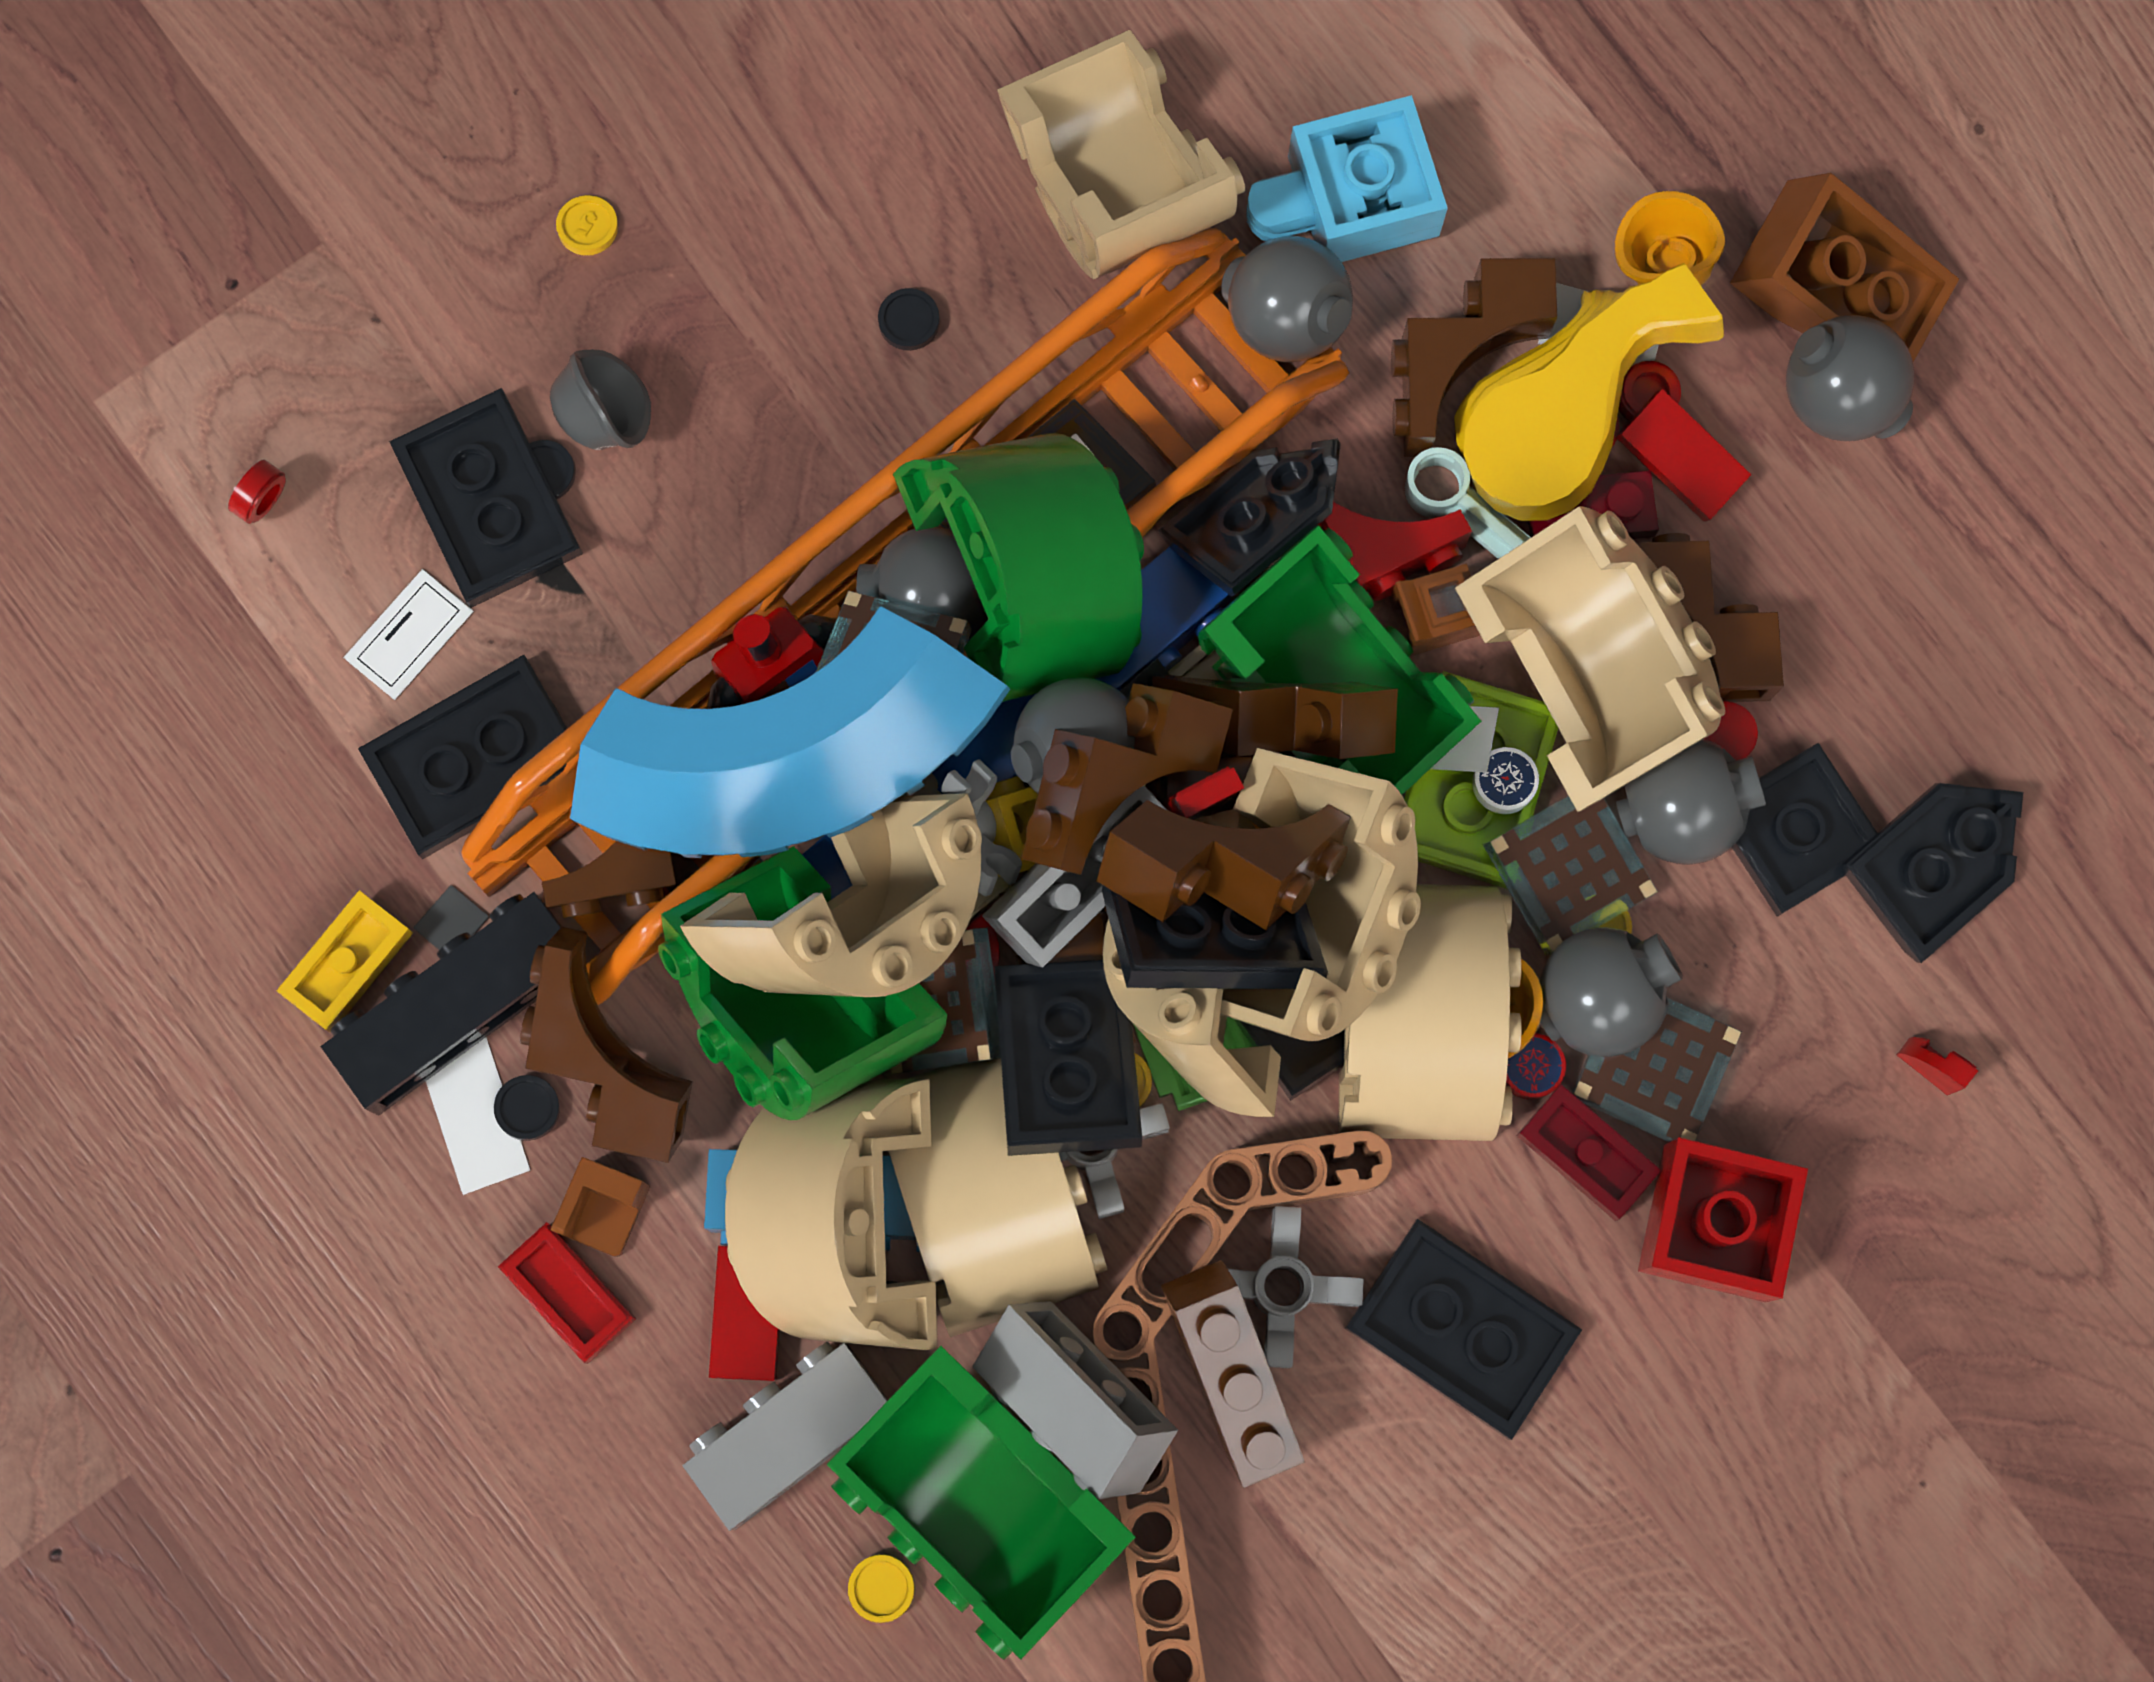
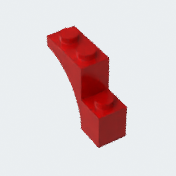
(1394, 550)

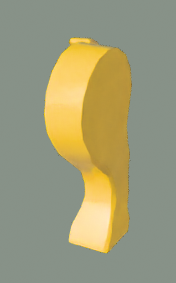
(1549, 417)

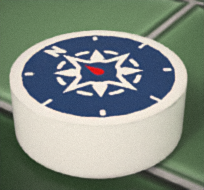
(1508, 781)

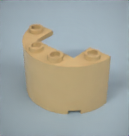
(1113, 159)
(1603, 649)
(1356, 914)
(896, 925)
(1191, 1032)
(1438, 1041)
(812, 1219)
(986, 1220)

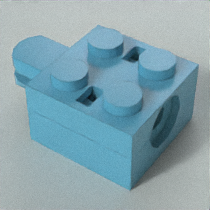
(1354, 183)

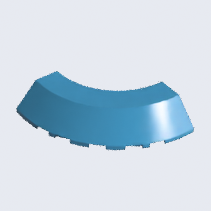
(787, 763)

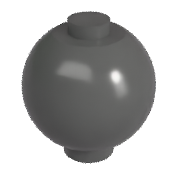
(1288, 298)
(1851, 379)
(925, 573)
(1072, 706)
(1692, 804)
(1607, 990)

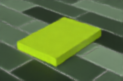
(1448, 815)

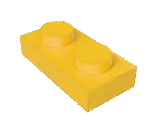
(344, 961)

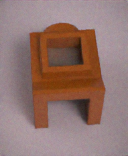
(1434, 609)

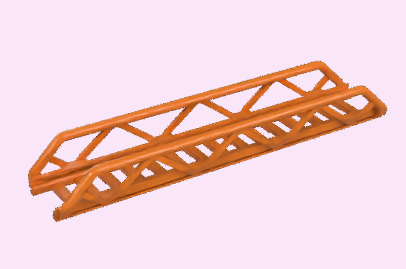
(1138, 329)

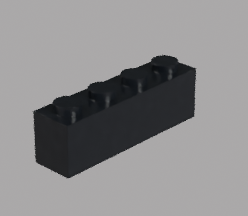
(445, 1008)

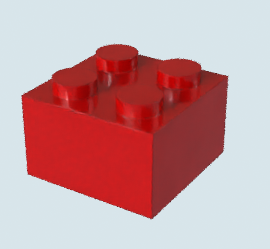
(1723, 1220)

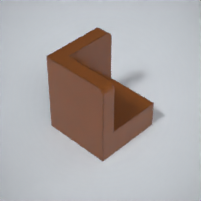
(600, 1207)

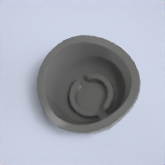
(601, 401)

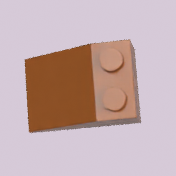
(1838, 256)

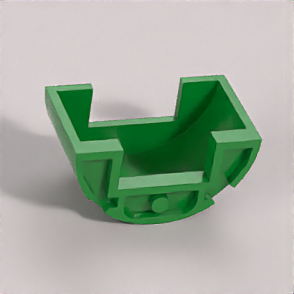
(1043, 552)
(1316, 626)
(792, 1047)
(979, 1504)

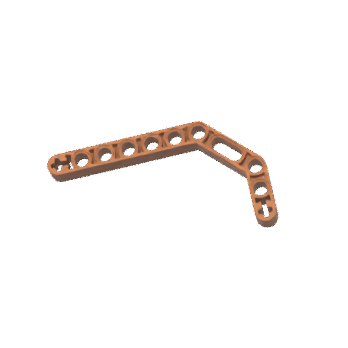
(1141, 1363)

